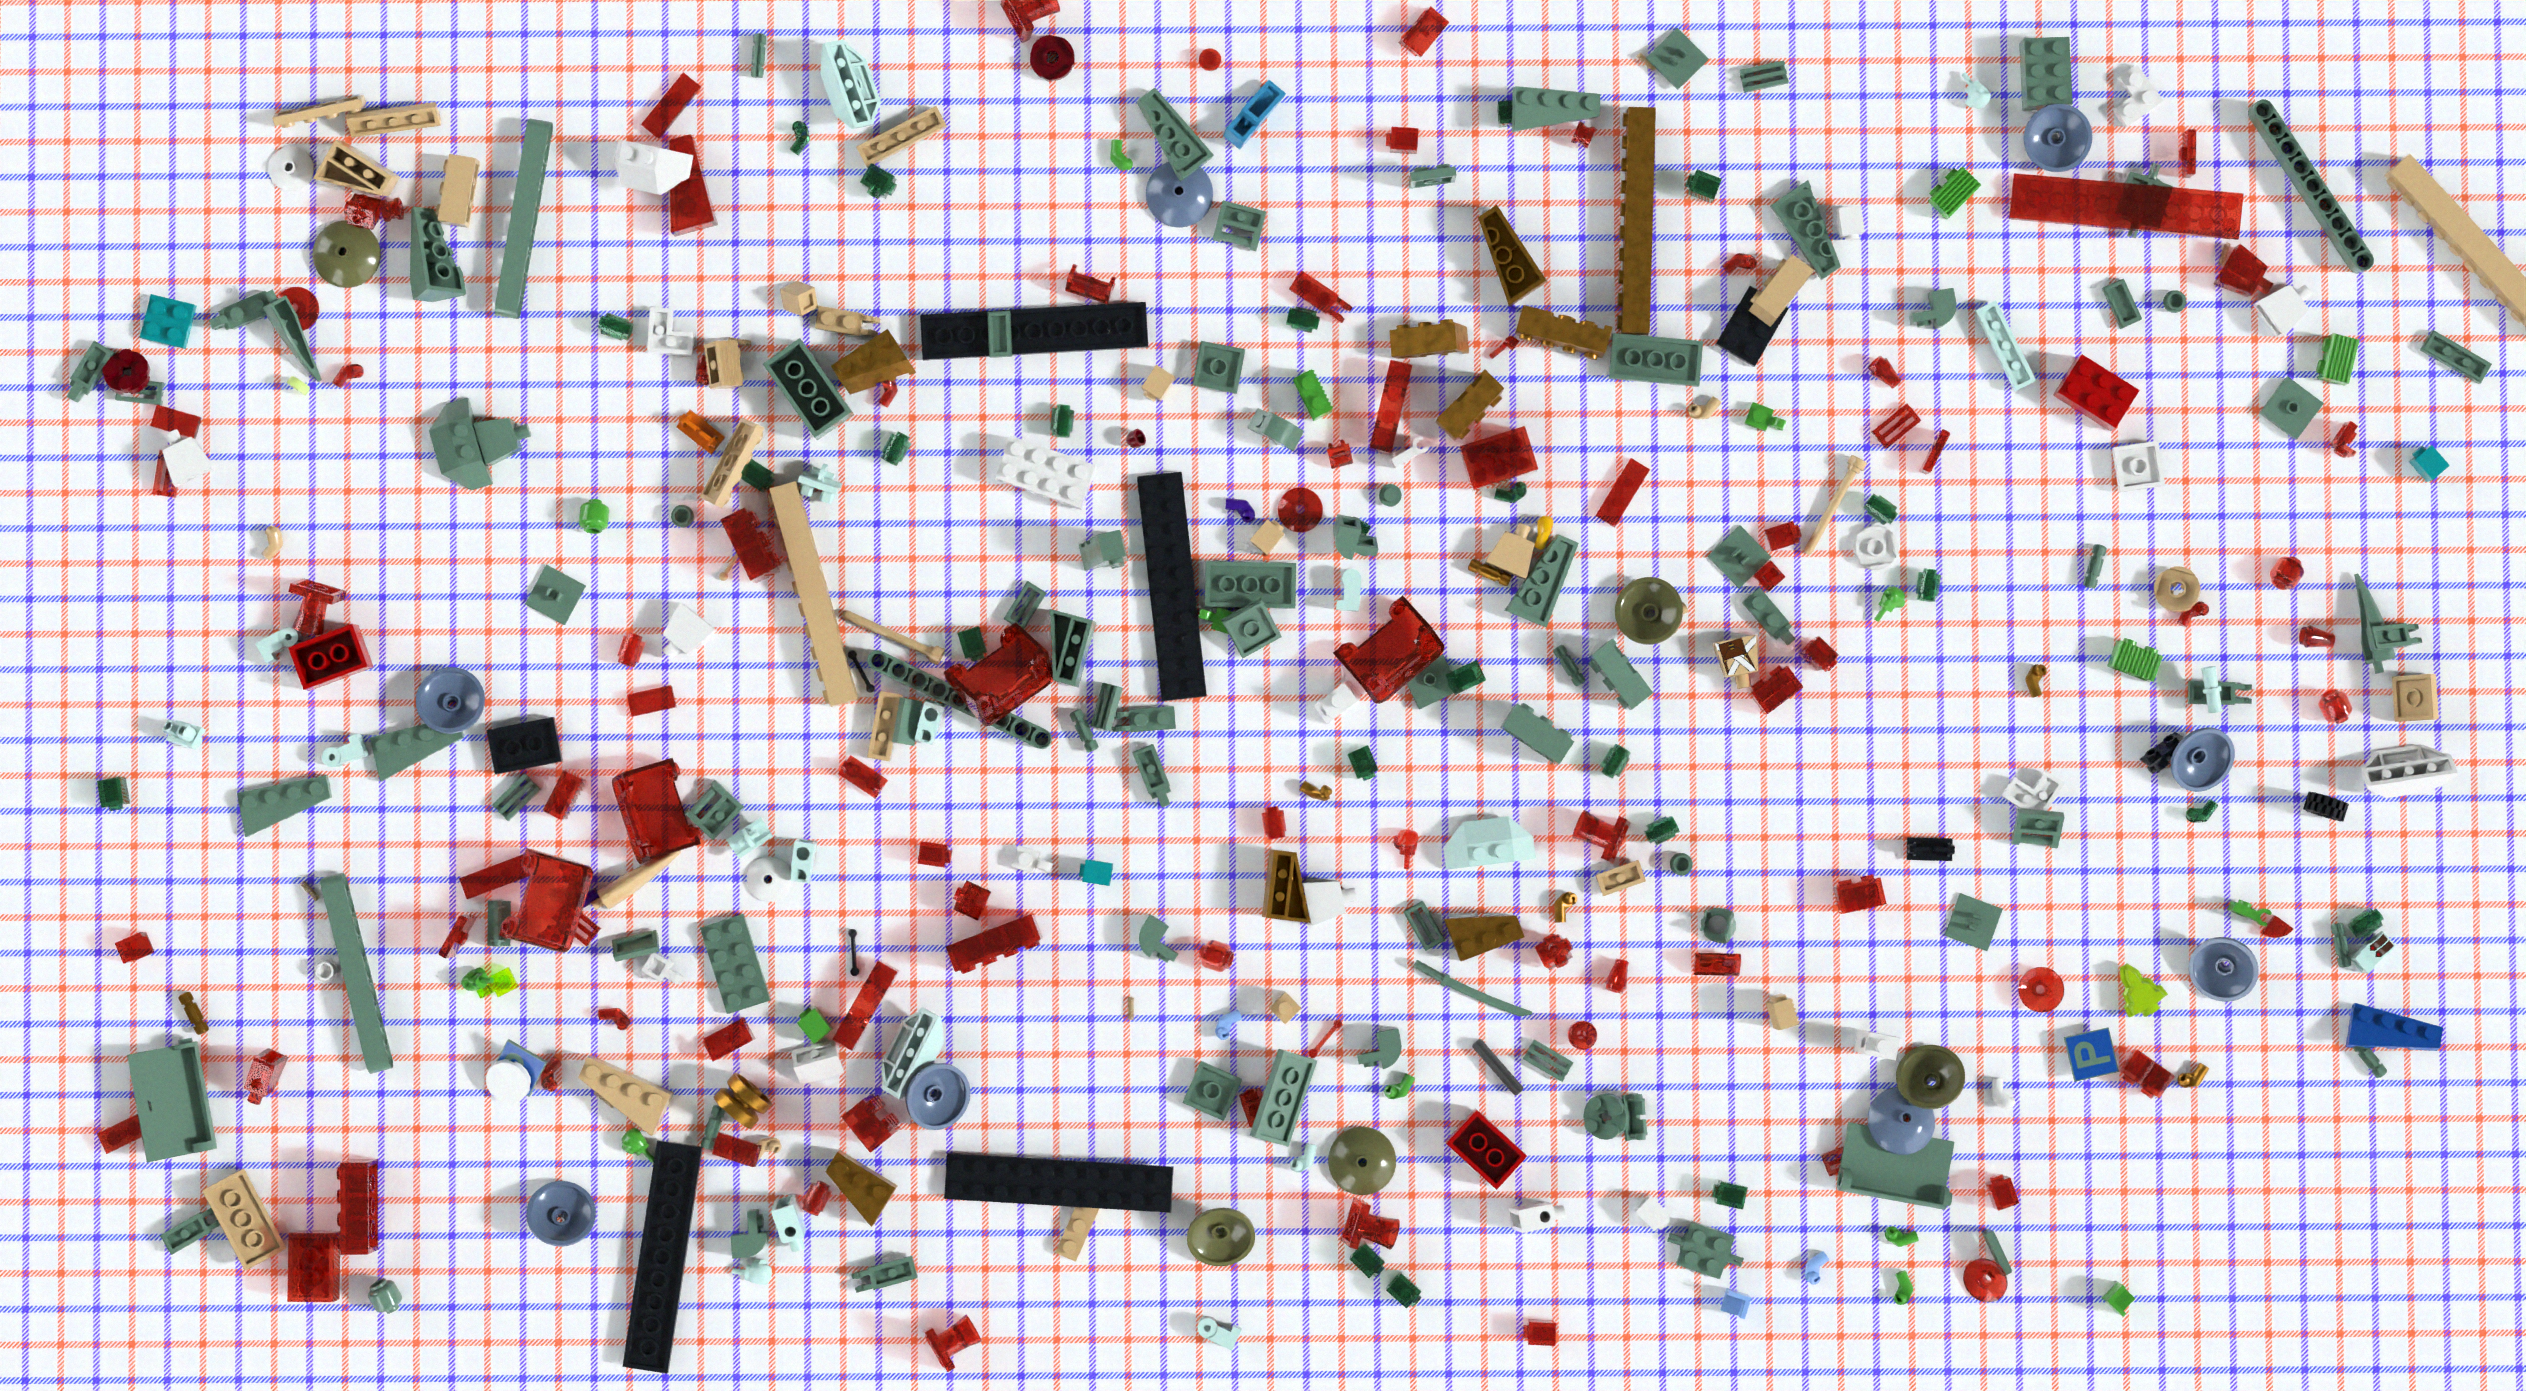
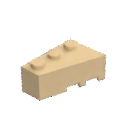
(355, 170)

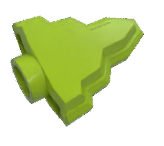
(2139, 992)

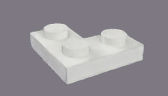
(2142, 96)
(662, 338)
(2037, 798)

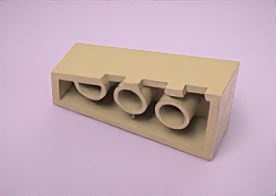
(630, 1094)

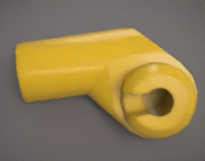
(1544, 528)

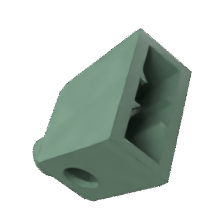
(500, 439)

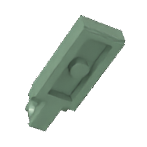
(241, 312)
(89, 371)
(1769, 616)
(1153, 774)

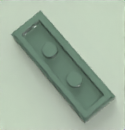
(2456, 357)

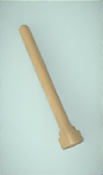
(1854, 467)
(932, 653)

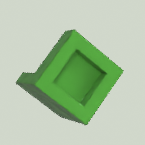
(2118, 1298)

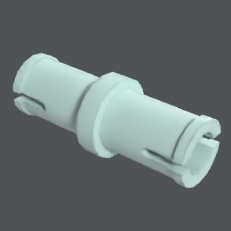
(2211, 689)

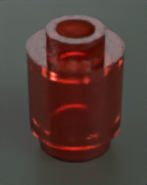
(631, 649)
(1274, 822)
(816, 1197)

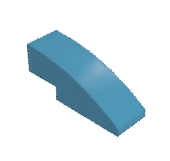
(1254, 114)

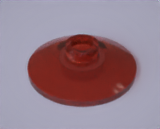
(307, 305)
(1300, 522)
(2052, 989)
(1979, 1286)

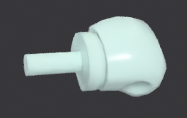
(1977, 93)
(758, 1272)

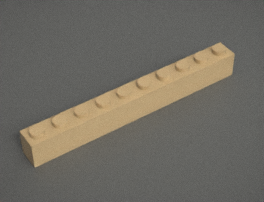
(2461, 234)
(813, 593)

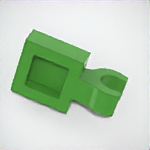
(1761, 417)
(1215, 618)
(2244, 909)

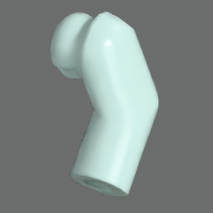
(1305, 1161)

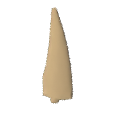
(631, 882)

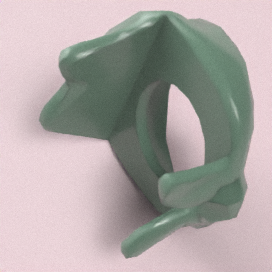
(1725, 936)

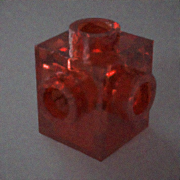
(363, 211)
(971, 900)
(1554, 951)

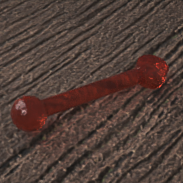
(1314, 1052)

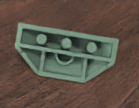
(458, 446)

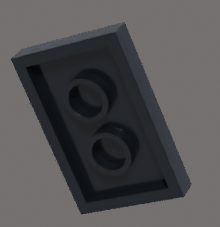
(1747, 334)
(524, 745)

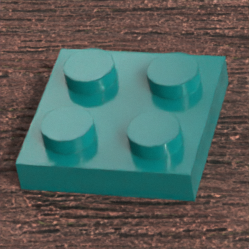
(168, 321)

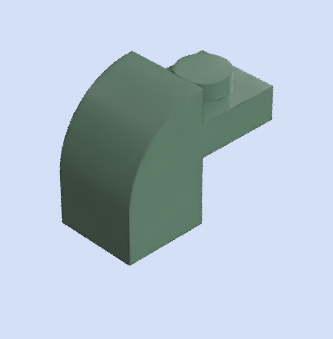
(1941, 310)
(1276, 429)
(1349, 538)
(1150, 937)
(1389, 1050)
(752, 1242)

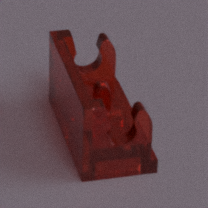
(1424, 32)
(1089, 286)
(728, 1039)

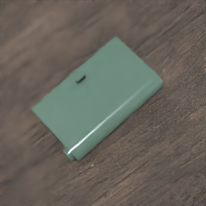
(178, 1100)
(1908, 1178)

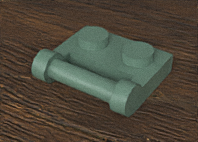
(1240, 218)
(719, 815)
(2037, 822)

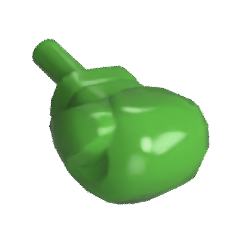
(1891, 599)
(476, 980)
(635, 1143)

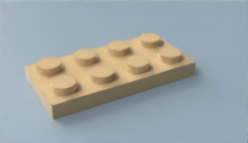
(731, 463)
(244, 1219)

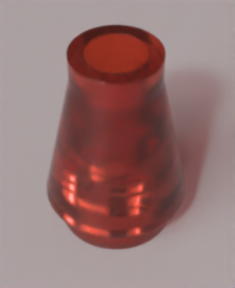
(1884, 371)
(2314, 637)
(1617, 977)

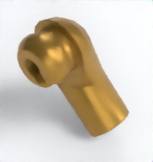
(2033, 678)
(1315, 793)
(1562, 904)
(2193, 1079)

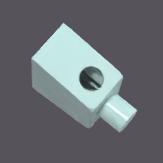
(788, 1214)

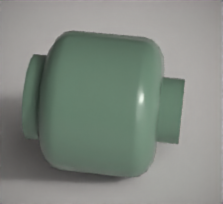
(384, 1296)

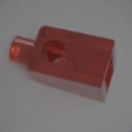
(2243, 273)
(264, 1074)

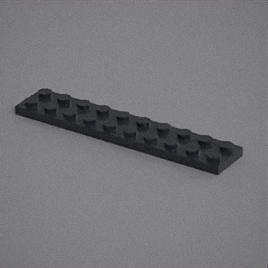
(1038, 331)
(1171, 586)
(1059, 1182)
(662, 1256)

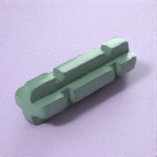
(758, 55)
(2094, 566)
(1569, 665)
(1084, 731)
(2341, 945)
(2371, 1061)
(713, 1127)

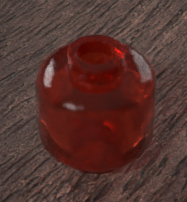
(2286, 573)
(2335, 706)
(1216, 956)
(1587, 1040)

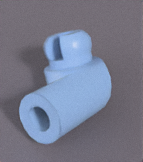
(1224, 1024)
(1813, 1267)

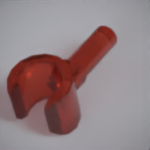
(1510, 342)

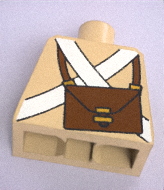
(1738, 658)

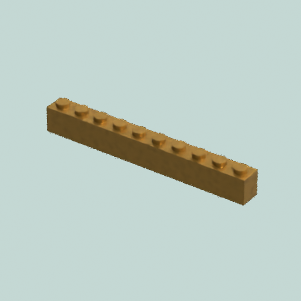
(1638, 220)

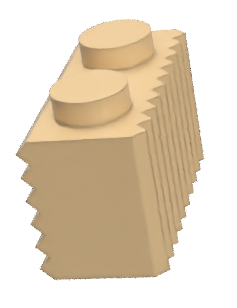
(723, 364)
(1782, 1012)

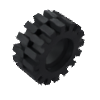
(2325, 806)

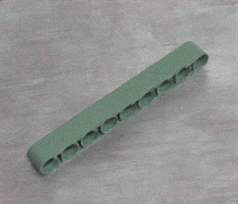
(2321, 191)
(523, 218)
(949, 696)
(356, 973)

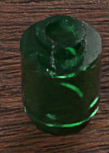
(1303, 319)
(615, 327)
(1062, 421)
(896, 448)
(1881, 509)
(1928, 585)
(1615, 761)
(1661, 830)
(2366, 923)

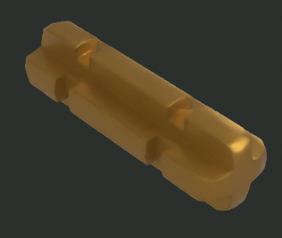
(1489, 572)
(193, 1013)

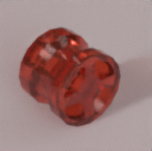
(1583, 134)
(392, 209)

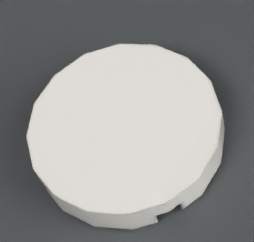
(1875, 547)
(508, 1081)

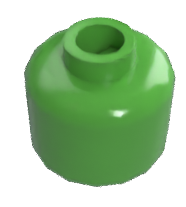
(594, 516)

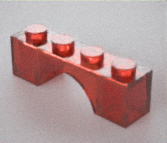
(1390, 407)
(865, 1005)

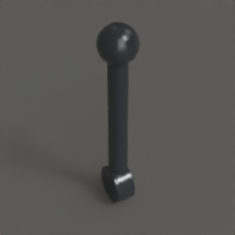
(869, 687)
(854, 970)

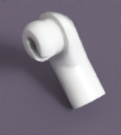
(1999, 1096)

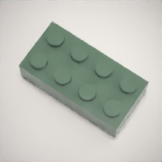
(808, 389)

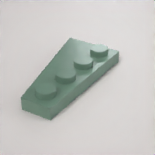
(1551, 107)
(1176, 138)
(1803, 222)
(1541, 588)
(408, 746)
(272, 804)

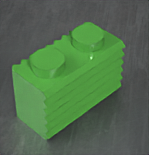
(1953, 192)
(2337, 359)
(1313, 395)
(2135, 660)

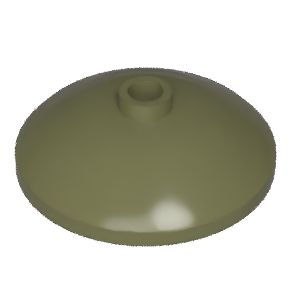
(356, 265)
(1641, 597)
(1926, 1065)
(1358, 1144)
(1221, 1245)

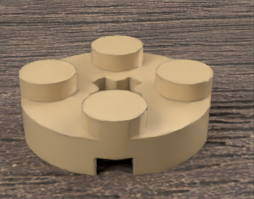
(2172, 577)

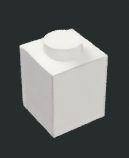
(1850, 222)
(1653, 1213)

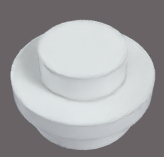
(326, 970)

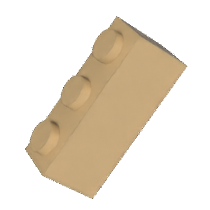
(458, 190)
(1780, 289)

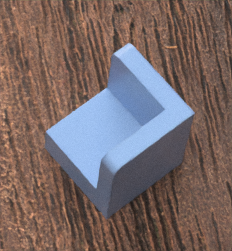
(1735, 1303)

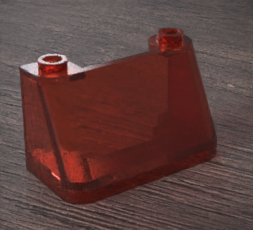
(1392, 653)
(1003, 677)
(654, 811)
(550, 901)

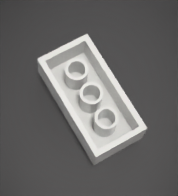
(1046, 472)

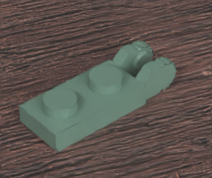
(2392, 636)
(2227, 693)
(1147, 719)
(188, 1232)
(887, 1274)

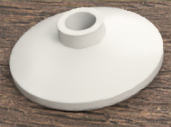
(299, 175)
(780, 876)

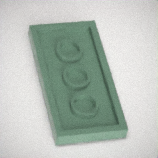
(1655, 360)
(1244, 582)
(735, 964)
(1283, 1097)

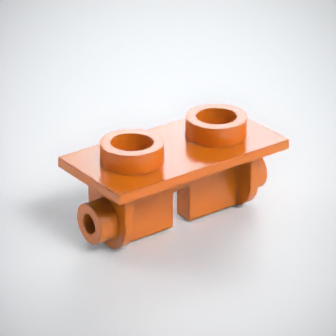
(700, 431)

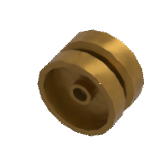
(742, 1100)

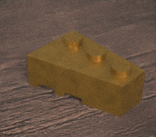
(1428, 339)
(1470, 406)

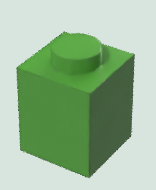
(814, 1024)

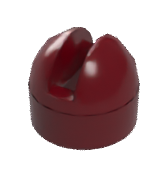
(1136, 438)

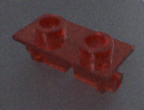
(862, 776)

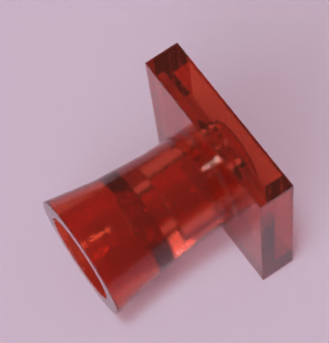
(1024, 12)
(314, 604)
(1601, 834)
(1367, 1226)
(952, 1341)

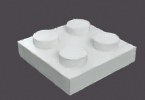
(2138, 466)

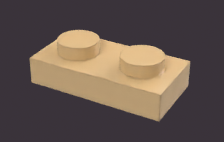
(1620, 878)

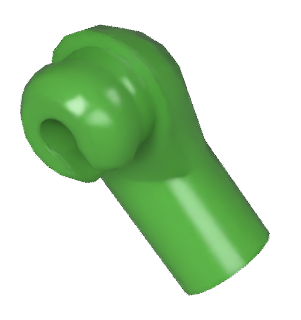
(1118, 158)
(1399, 1090)
(1900, 1239)
(1905, 1288)

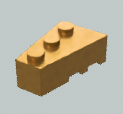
(872, 363)
(1284, 889)
(1481, 934)
(861, 1185)

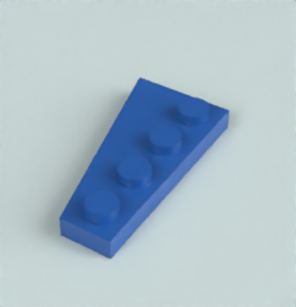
(2380, 1028)

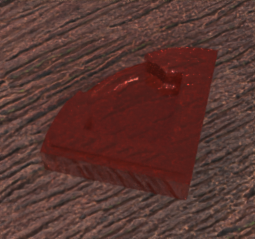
(2276, 928)

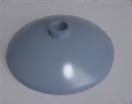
(2073, 140)
(1176, 209)
(450, 686)
(2210, 763)
(2223, 981)
(945, 1104)
(1890, 1129)
(565, 1201)

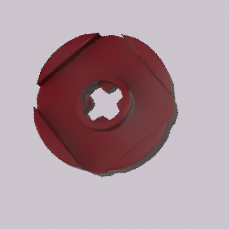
(1053, 45)
(126, 360)

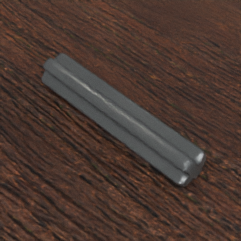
(1497, 1067)

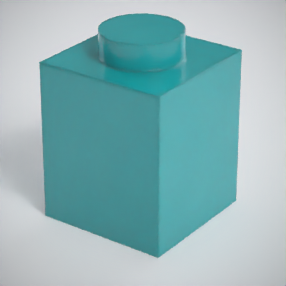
(2428, 462)
(1096, 872)

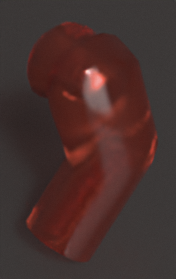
(1740, 260)
(701, 371)
(348, 372)
(890, 392)
(2198, 609)
(616, 1015)
(547, 1076)

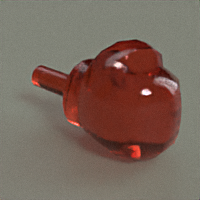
(1406, 843)

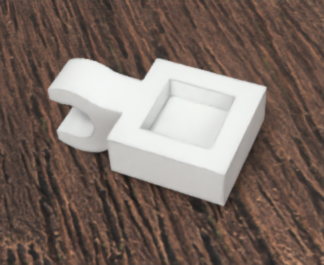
(1402, 455)
(1028, 859)
(659, 968)

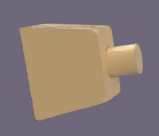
(1513, 552)

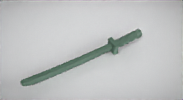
(1445, 979)

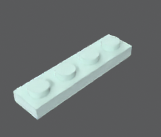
(2005, 346)

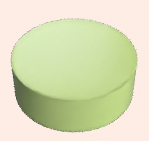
(298, 385)

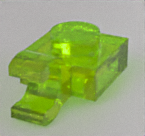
(503, 983)

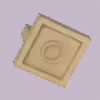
(2415, 697)

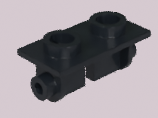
(2156, 757)
(1930, 849)

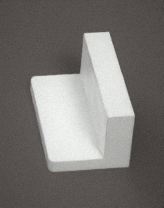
(817, 1062)

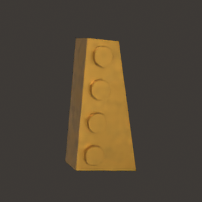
(1512, 261)
(1563, 332)

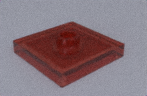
(457, 936)

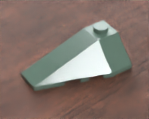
(431, 262)

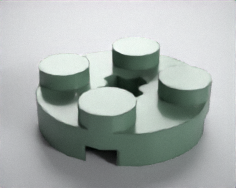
(1593, 1116)

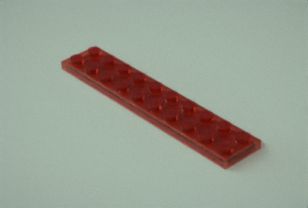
(2126, 206)

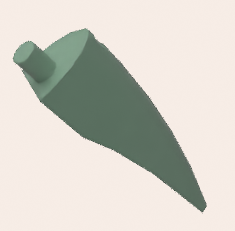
(289, 329)
(2370, 617)

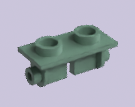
(497, 913)
(1637, 1127)

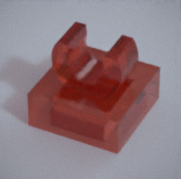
(1339, 455)
(1769, 576)

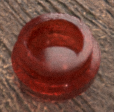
(1209, 59)

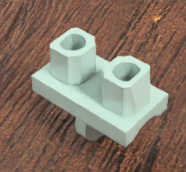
(821, 480)
(183, 733)
(749, 838)

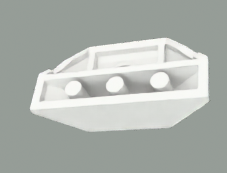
(650, 167)
(2407, 770)

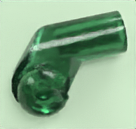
(802, 137)

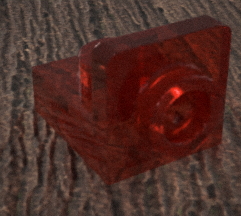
(2344, 436)
(1783, 535)
(1250, 1102)

